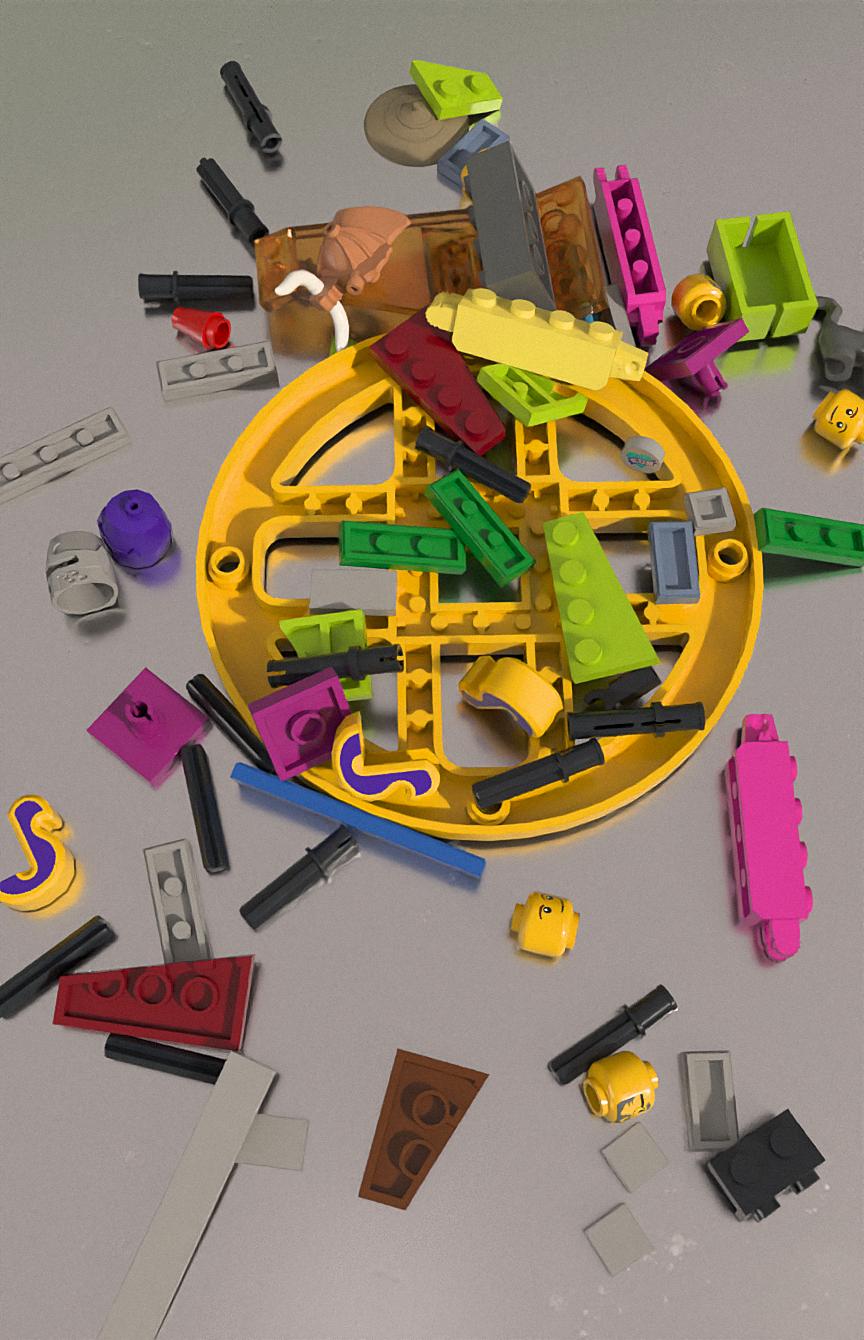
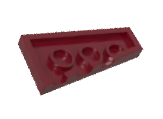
(439, 381)
(173, 1002)

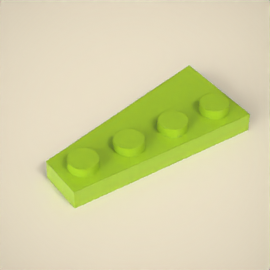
(594, 612)

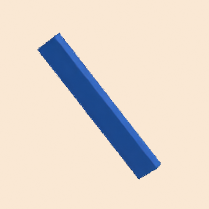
(359, 820)

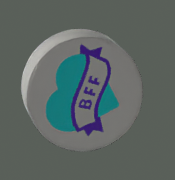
(643, 454)

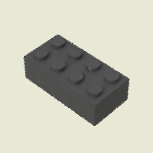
(508, 228)

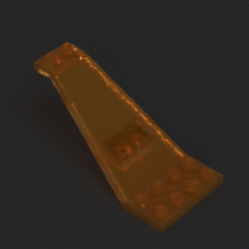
(440, 254)

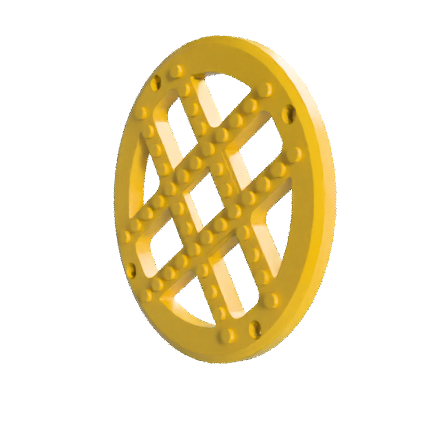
(257, 506)

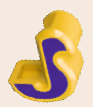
(512, 687)
(381, 773)
(47, 855)

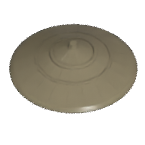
(407, 130)

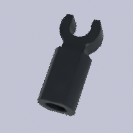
(625, 688)

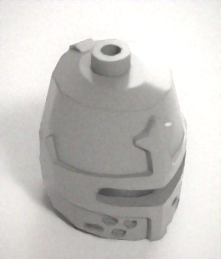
(80, 573)

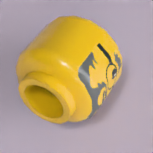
(698, 301)
(620, 1086)

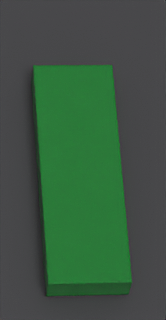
(479, 528)
(809, 537)
(401, 547)

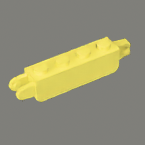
(536, 338)

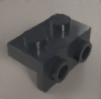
(766, 1166)

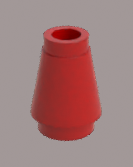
(202, 326)

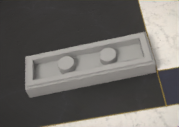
(217, 370)
(177, 902)

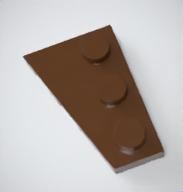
(414, 1124)

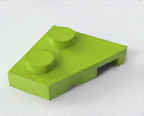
(455, 90)
(528, 395)
(329, 635)

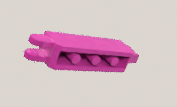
(630, 251)
(767, 837)

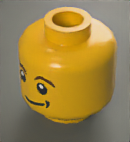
(841, 418)
(545, 924)

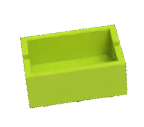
(765, 279)

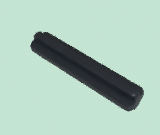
(229, 720)
(204, 808)
(53, 963)
(163, 1058)

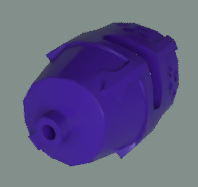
(135, 529)

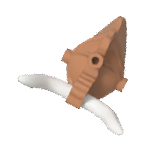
(349, 256)

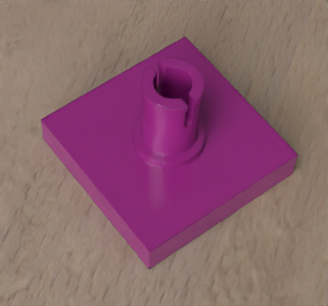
(697, 354)
(301, 722)
(149, 726)

